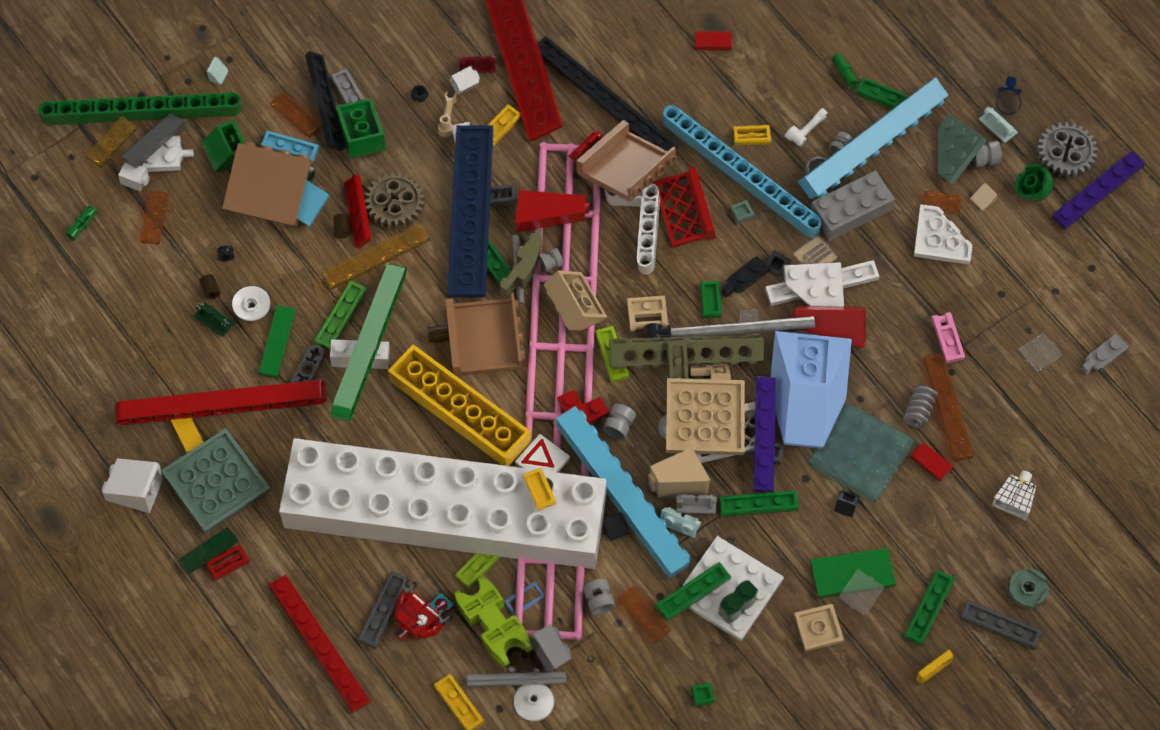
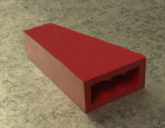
(548, 209)
(836, 322)

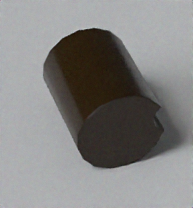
(341, 225)
(209, 286)
(438, 334)

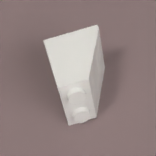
(133, 484)

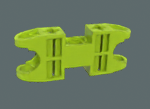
(499, 633)

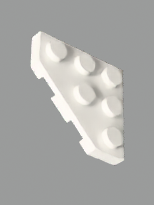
(940, 238)
(816, 283)

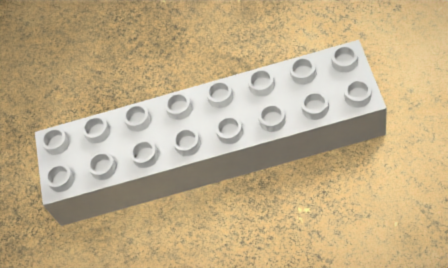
(441, 503)

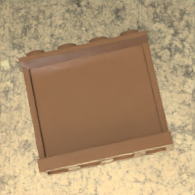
(624, 162)
(267, 183)
(484, 336)

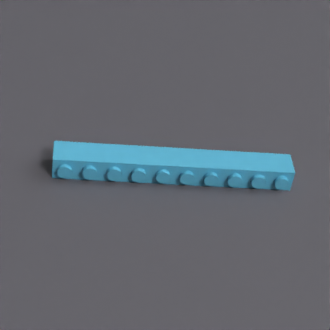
(873, 138)
(623, 493)

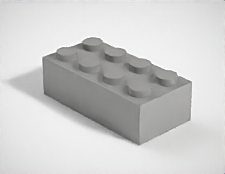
(853, 205)

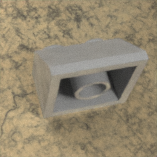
(550, 648)

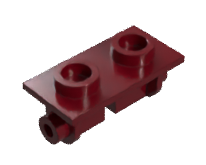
(481, 64)

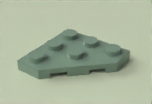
(956, 148)

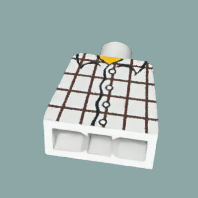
(1016, 495)

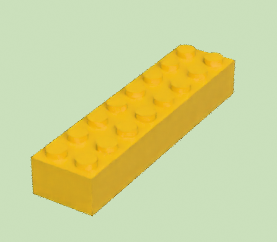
(459, 406)

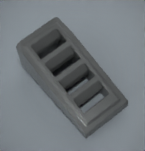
(507, 201)

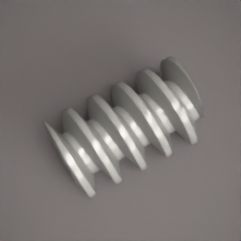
(919, 406)

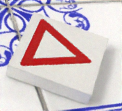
(543, 454)

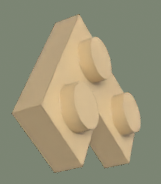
(716, 372)

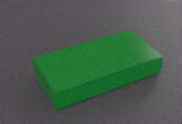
(710, 299)

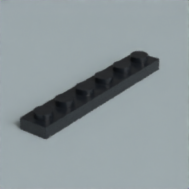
(325, 101)

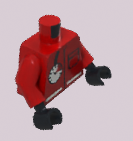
(417, 616)

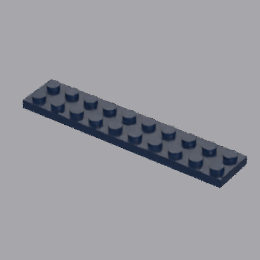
(470, 211)

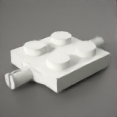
(168, 156)

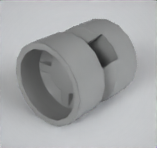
(989, 154)
(619, 421)
(599, 598)

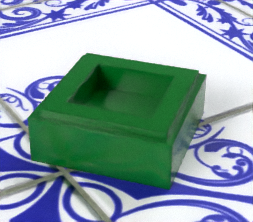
(702, 694)

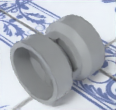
(841, 140)
(551, 260)

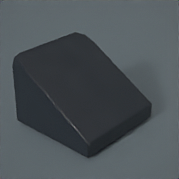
(777, 262)
(846, 503)
(615, 526)

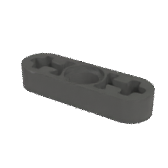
(306, 362)

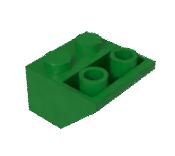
(222, 145)

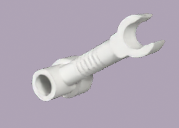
(798, 136)

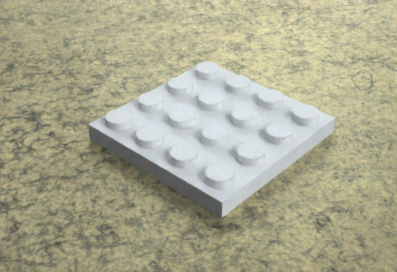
(741, 568)

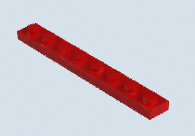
(319, 643)

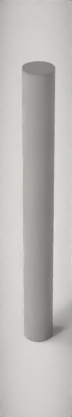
(519, 291)

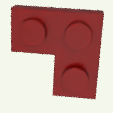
(593, 410)

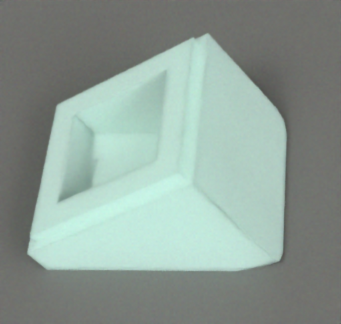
(217, 71)

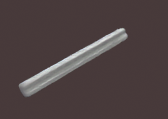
(516, 679)

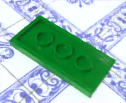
(834, 572)

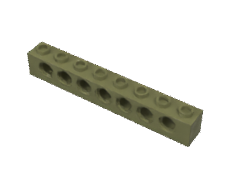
(754, 353)

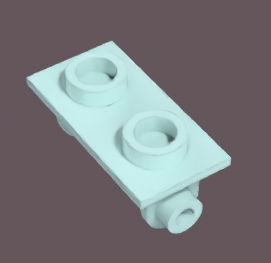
(997, 125)
(687, 525)

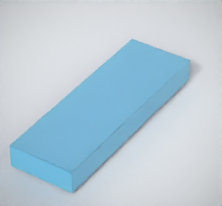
(290, 144)

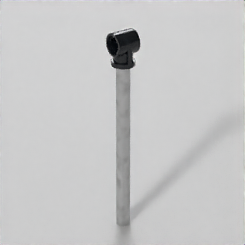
(656, 330)

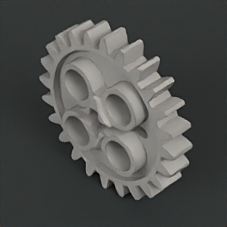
(1084, 154)

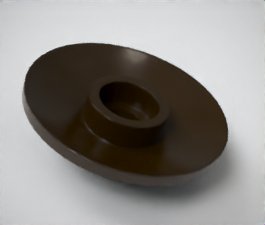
(520, 665)

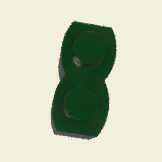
(736, 602)

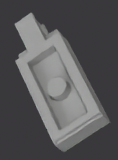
(1104, 354)

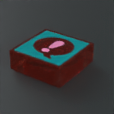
(442, 602)

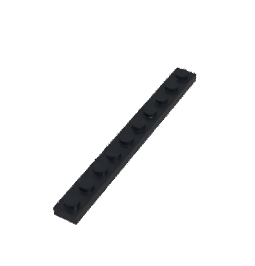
(602, 94)

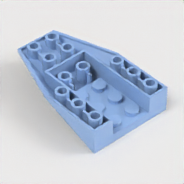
(809, 385)

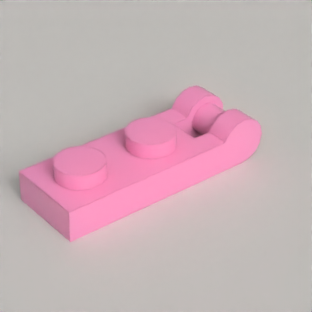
(948, 338)

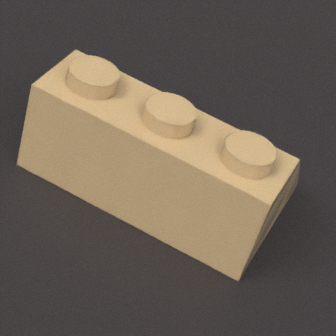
(574, 300)

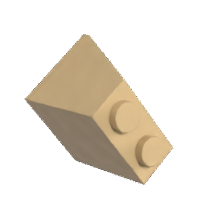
(679, 475)

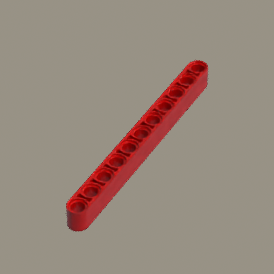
(220, 402)

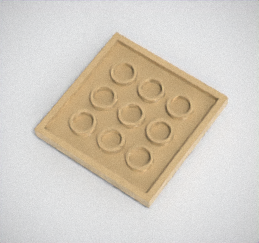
(705, 416)

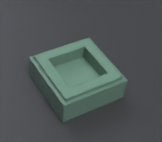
(742, 212)

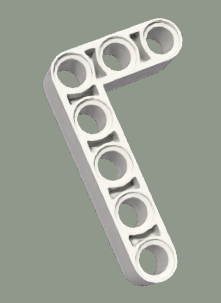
(646, 220)

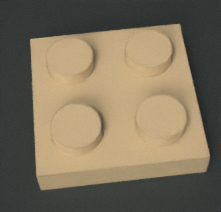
(818, 627)

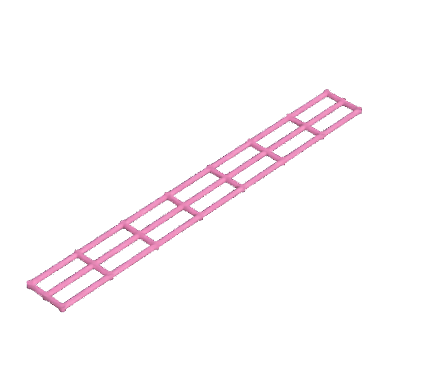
(560, 347)

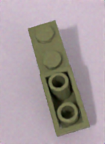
(526, 263)

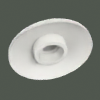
(251, 296)
(533, 710)

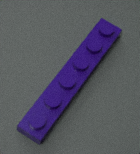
(1098, 190)
(764, 434)

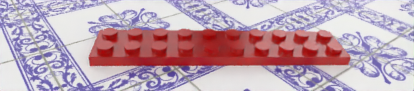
(525, 67)

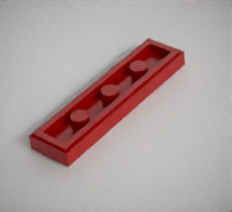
(357, 211)

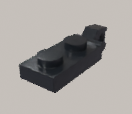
(745, 276)

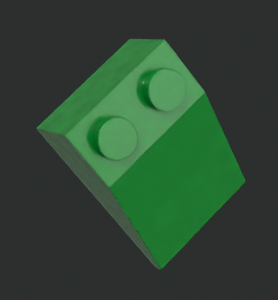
(361, 128)

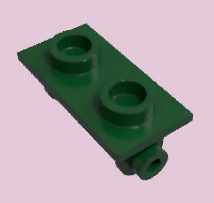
(213, 319)

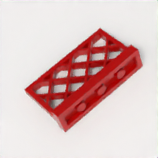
(700, 203)

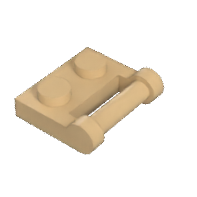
(646, 307)

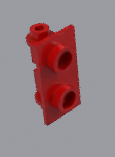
(589, 142)

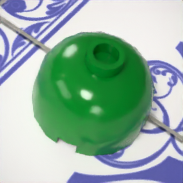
(1034, 183)

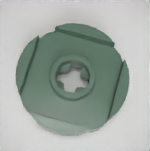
(1028, 599)

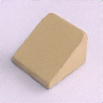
(984, 197)

